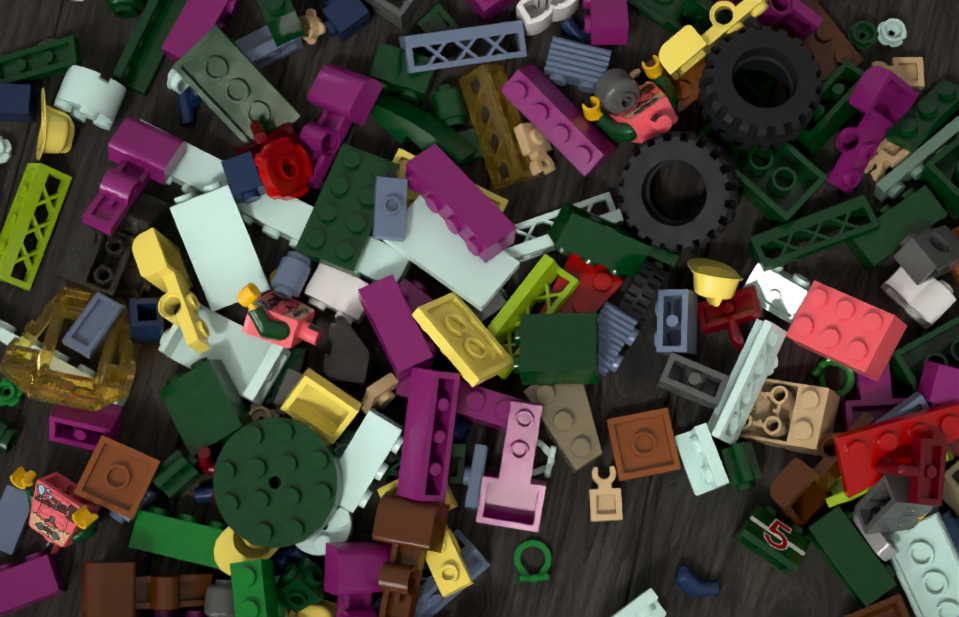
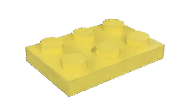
(463, 338)

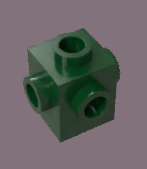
(301, 584)

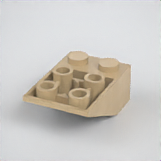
(791, 416)

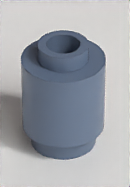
(291, 275)

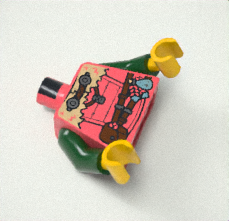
(648, 117)
(278, 319)
(56, 510)

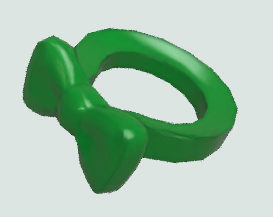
(818, 372)
(524, 576)

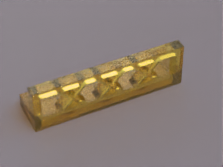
(501, 122)

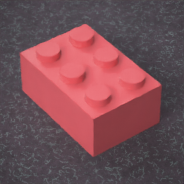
(846, 330)

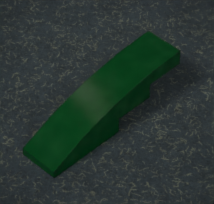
(410, 122)

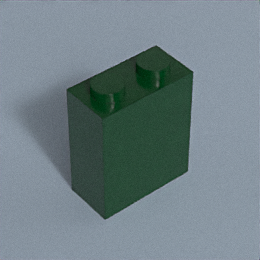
(557, 348)
(205, 405)

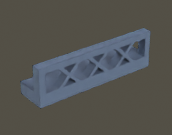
(461, 34)
(429, 597)

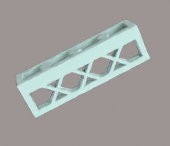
(535, 247)
(746, 381)

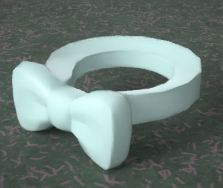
(550, 452)

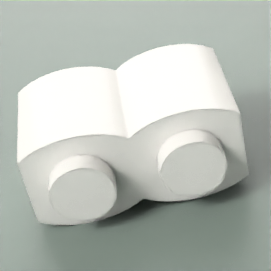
(539, 14)
(337, 292)
(923, 301)

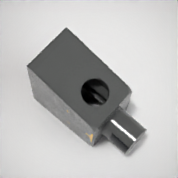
(887, 507)

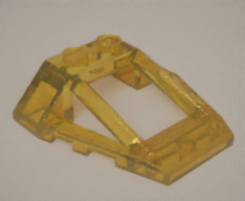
(30, 367)

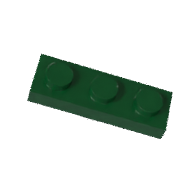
(40, 61)
(925, 116)

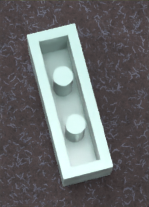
(366, 457)

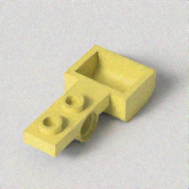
(688, 47)
(164, 267)
(321, 405)
(448, 566)

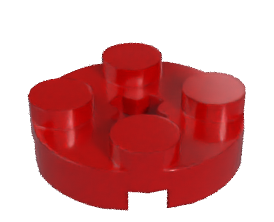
(270, 168)

